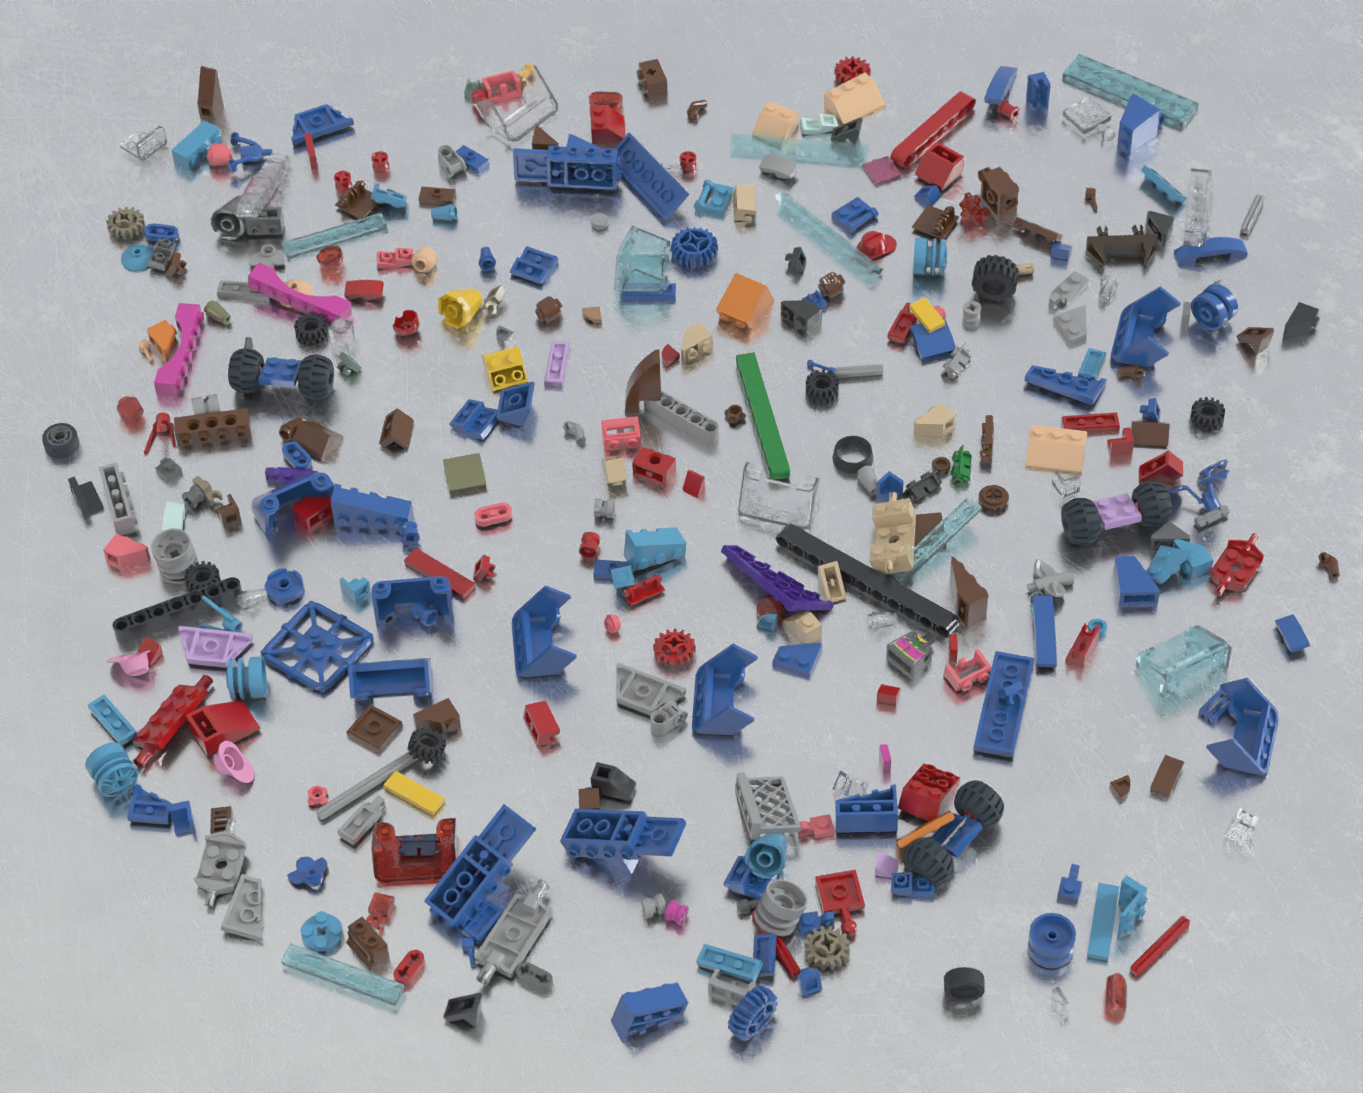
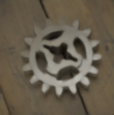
(125, 222)
(828, 940)

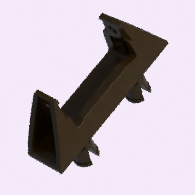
(1099, 244)

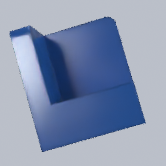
(888, 484)
(182, 817)

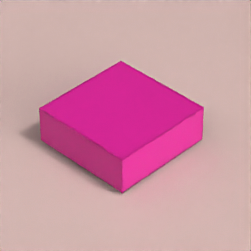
(885, 758)

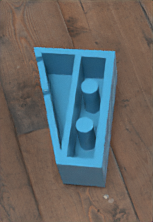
(653, 547)

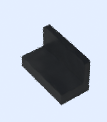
(85, 496)

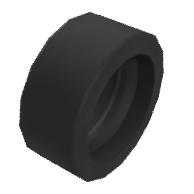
(964, 984)

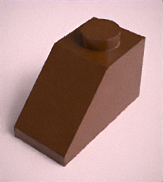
(439, 717)

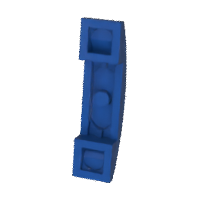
(1214, 246)

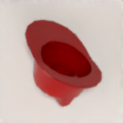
(876, 244)

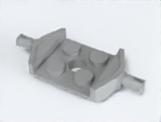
(218, 848)

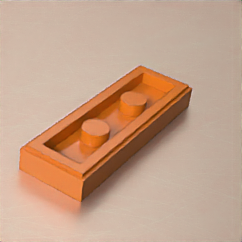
(925, 829)

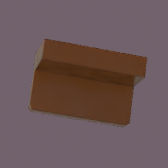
(396, 429)
(1150, 433)

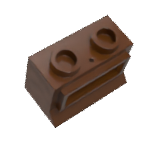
(367, 943)

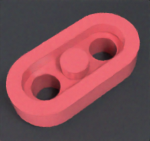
(493, 514)

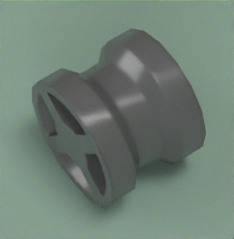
(193, 496)

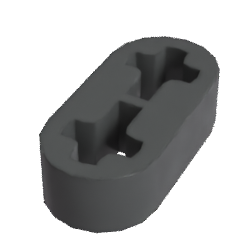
(534, 977)

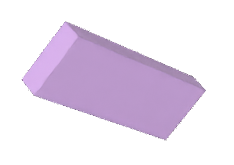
(557, 364)

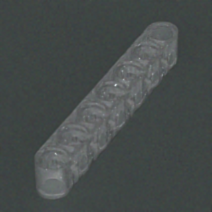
(263, 186)

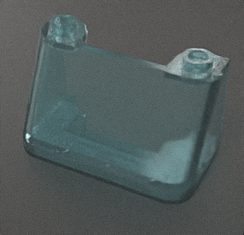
(641, 263)
(1181, 657)

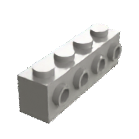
(117, 499)

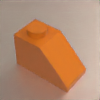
(163, 338)

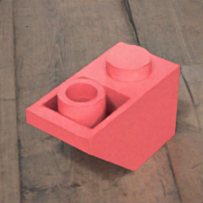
(125, 552)

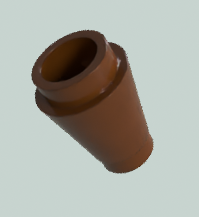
(289, 429)

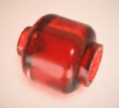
(130, 409)

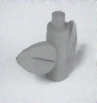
(1049, 581)

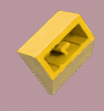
(504, 368)

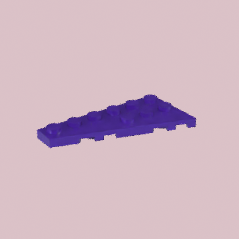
(781, 586)

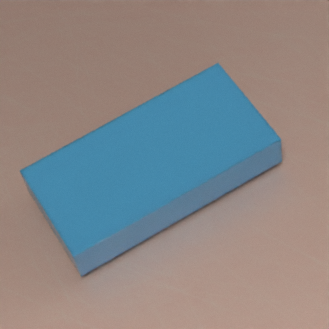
(1092, 363)

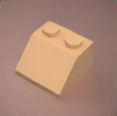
(776, 121)

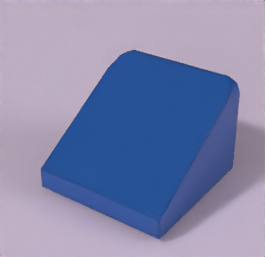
(928, 195)
(1061, 250)

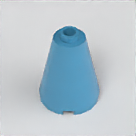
(767, 855)

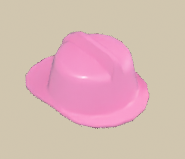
(132, 664)
(232, 763)

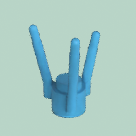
(229, 623)

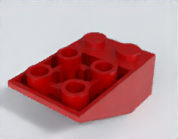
(221, 723)
(928, 792)

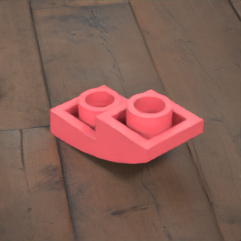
(399, 258)

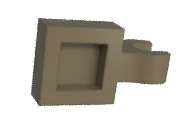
(494, 297)
(206, 488)

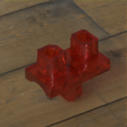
(971, 208)

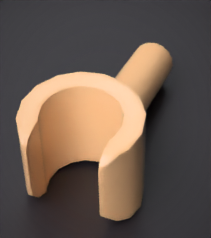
(144, 345)

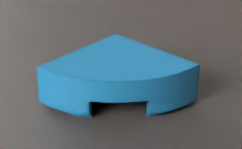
(768, 622)

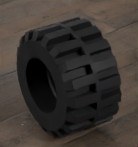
(995, 278)

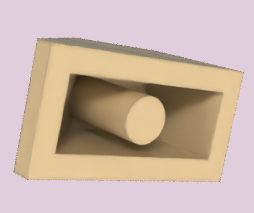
(614, 469)
(804, 627)

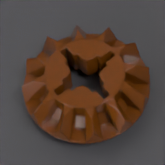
(1000, 495)

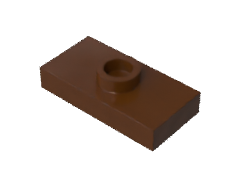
(438, 196)

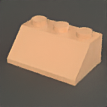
(853, 99)
(1056, 449)

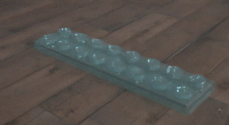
(1121, 86)

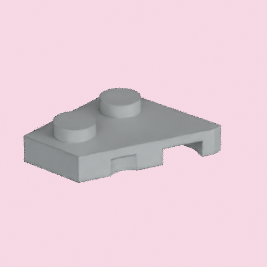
(1072, 324)

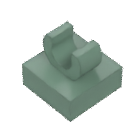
(472, 86)
(347, 363)

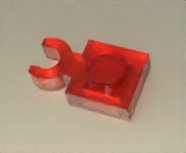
(380, 907)

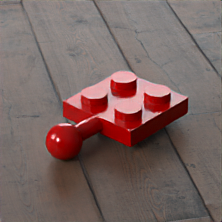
(841, 894)

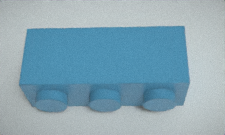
(195, 145)

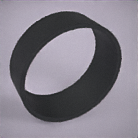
(848, 467)

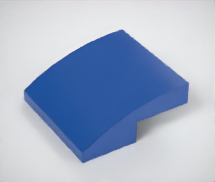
(534, 265)
(932, 343)
(475, 419)
(744, 881)

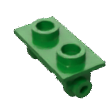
(961, 460)

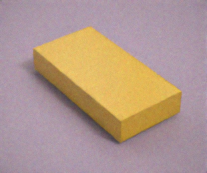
(927, 315)

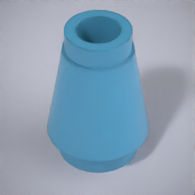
(445, 213)

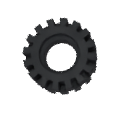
(309, 321)
(820, 394)
(1207, 422)
(198, 571)
(435, 745)

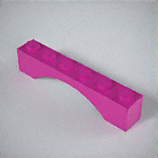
(266, 281)
(171, 375)

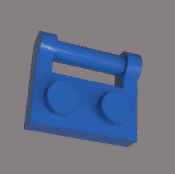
(852, 211)

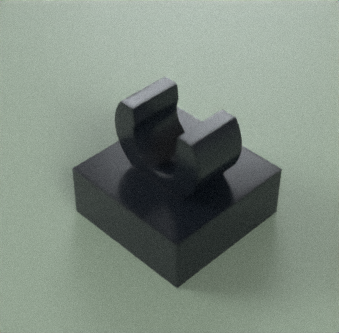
(796, 260)

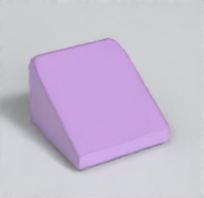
(885, 865)

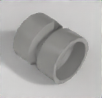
(207, 405)

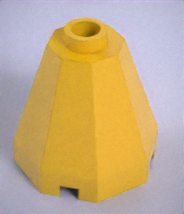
(459, 306)

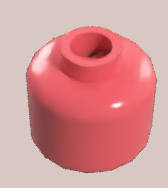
(219, 154)

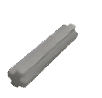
(1252, 214)
(858, 371)

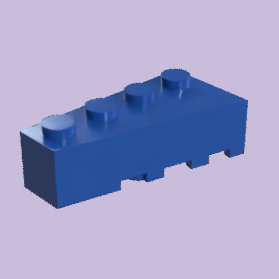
(369, 510)

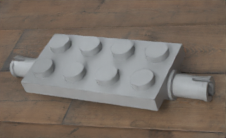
(514, 934)

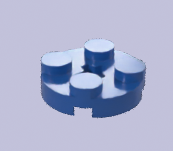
(287, 594)

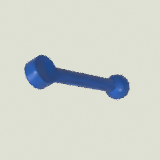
(810, 363)

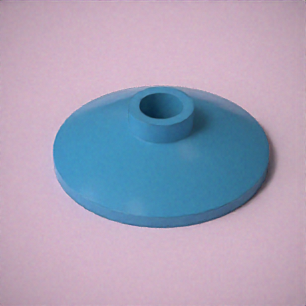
(136, 257)

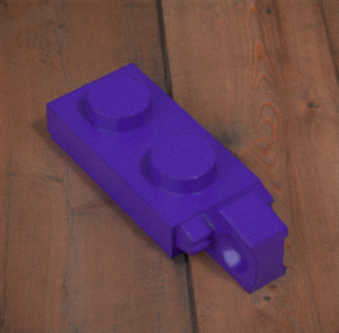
(284, 475)

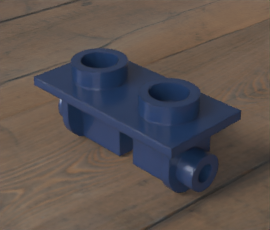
(411, 844)

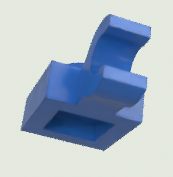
(1070, 887)
(811, 920)

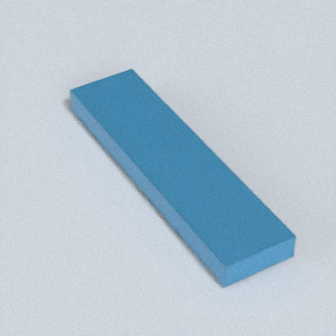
(1103, 921)

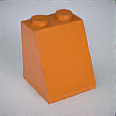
(744, 301)

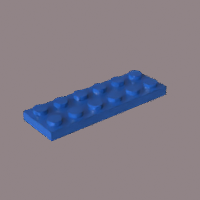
(650, 177)
(999, 721)

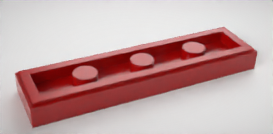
(431, 567)

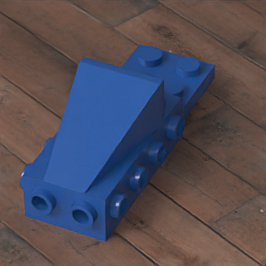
(571, 166)
(620, 836)
(479, 869)

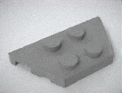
(643, 690)

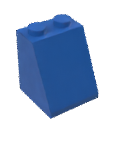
(1137, 124)

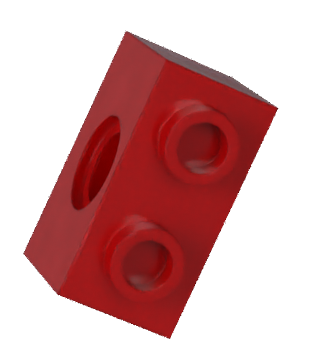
(654, 466)

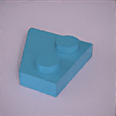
(390, 196)

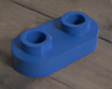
(155, 231)
(299, 459)

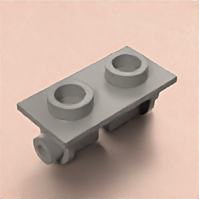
(960, 356)

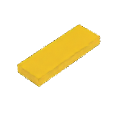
(414, 793)

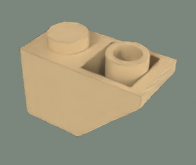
(695, 341)
(935, 422)

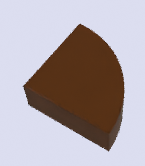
(1121, 787)

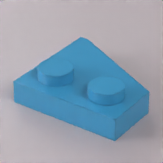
(1167, 563)

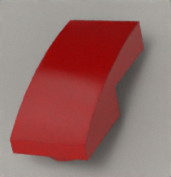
(363, 288)

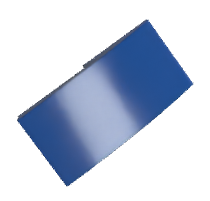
(1292, 633)
(910, 886)

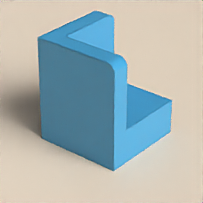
(356, 589)

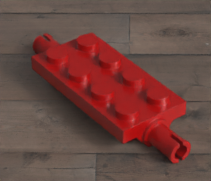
(169, 719)

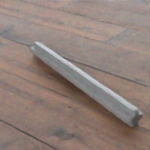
(364, 786)

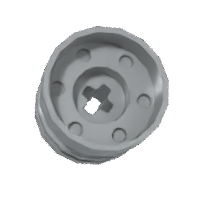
(173, 553)
(780, 907)

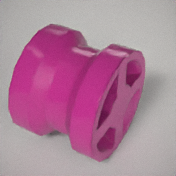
(676, 912)

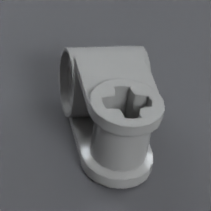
(450, 160)
(666, 718)

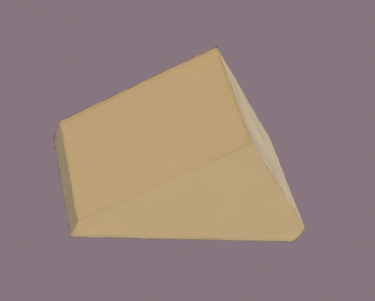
(831, 582)

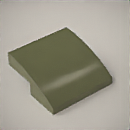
(464, 472)

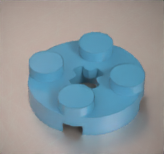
(317, 923)

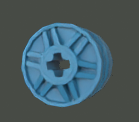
(929, 256)
(247, 678)
(111, 769)

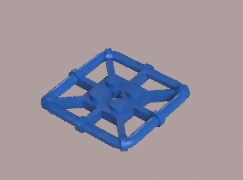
(318, 657)

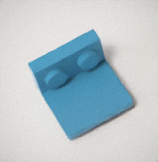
(1133, 900)

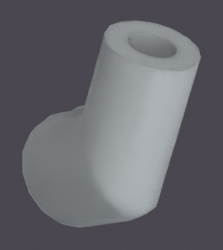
(576, 430)

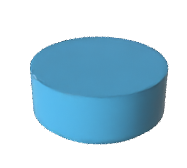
(1098, 622)

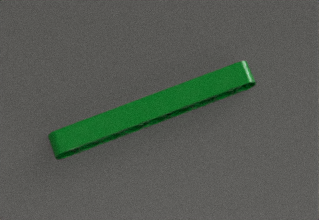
(763, 416)

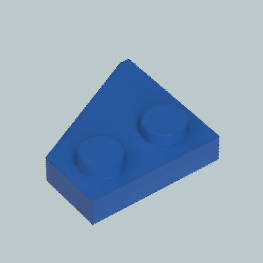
(797, 658)
(148, 807)

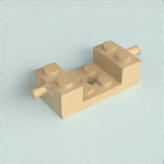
(893, 522)

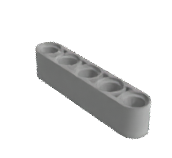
(685, 418)

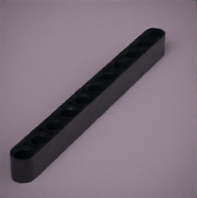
(870, 581)

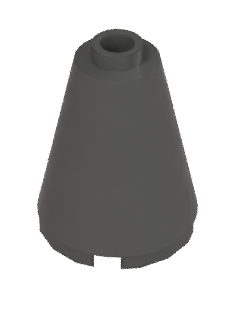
(227, 222)

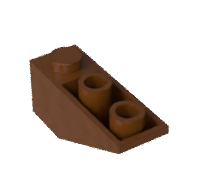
(209, 94)

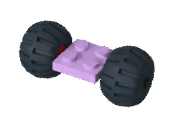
(1148, 507)

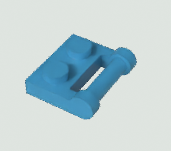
(719, 200)

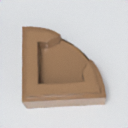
(592, 314)

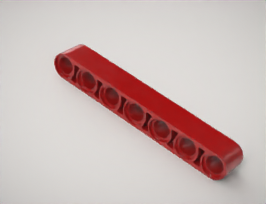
(932, 129)

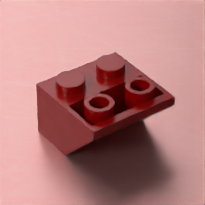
(940, 166)

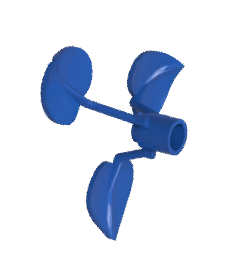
(1208, 498)

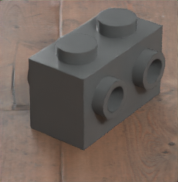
(268, 222)

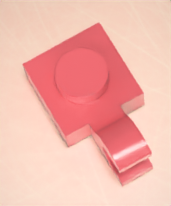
(819, 826)

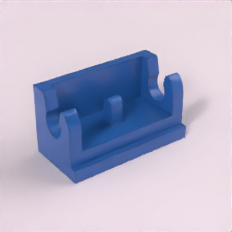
(1038, 90)

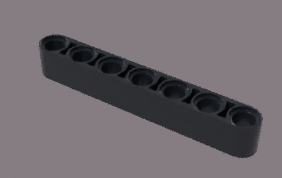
(176, 610)

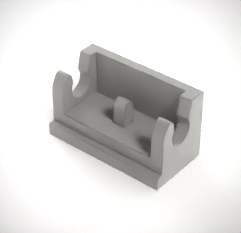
(728, 988)

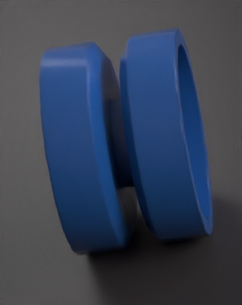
(1214, 307)
(1051, 940)

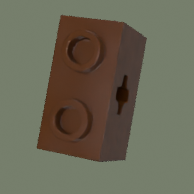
(652, 78)

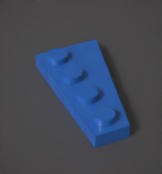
(1064, 383)

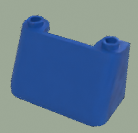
(309, 485)
(407, 592)

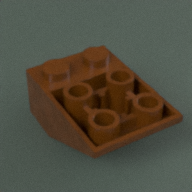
(968, 596)

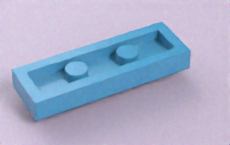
(1163, 185)
(112, 720)
(729, 963)

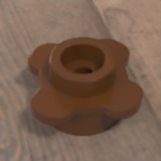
(734, 413)

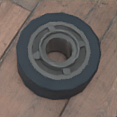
(60, 440)

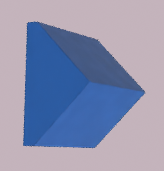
(515, 403)

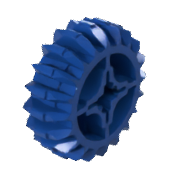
(694, 247)
(752, 1012)

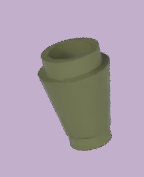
(217, 312)

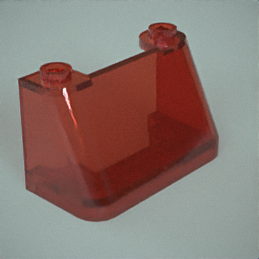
(394, 868)

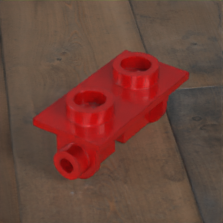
(644, 590)

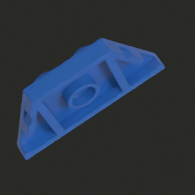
(318, 122)

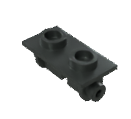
(927, 481)

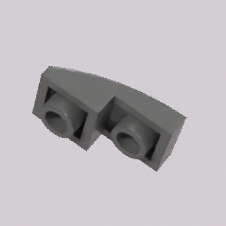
(162, 253)

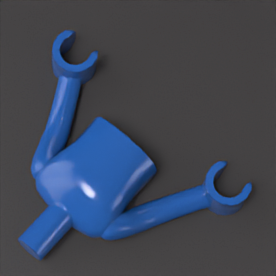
(248, 153)

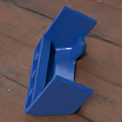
(1136, 328)
(533, 636)
(390, 677)
(715, 692)
(1254, 729)

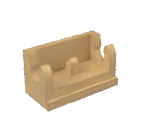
(744, 202)

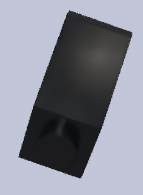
(1301, 321)

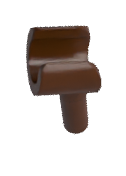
(1090, 193)

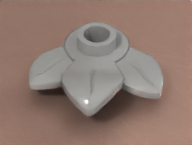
(268, 256)

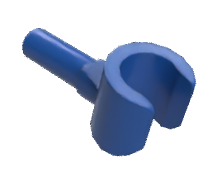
(468, 944)

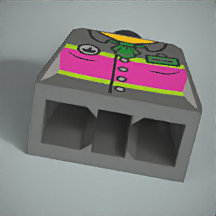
(911, 652)

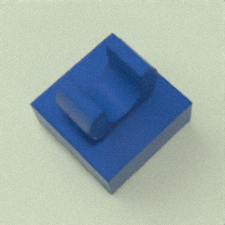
(817, 299)
(1151, 411)
(1010, 691)
(809, 981)

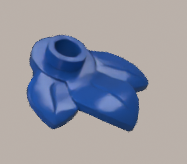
(308, 871)

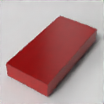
(310, 150)

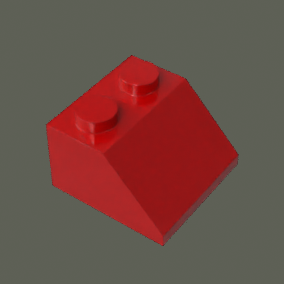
(606, 125)

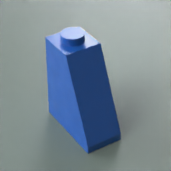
(1133, 582)

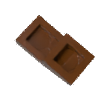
(1167, 775)

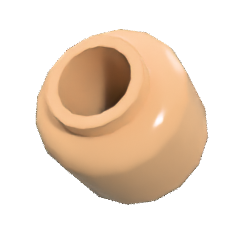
(424, 259)

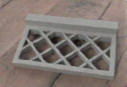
(751, 807)

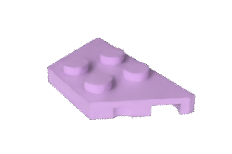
(212, 646)

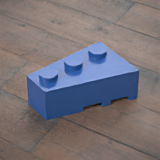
(868, 812)
(647, 1007)

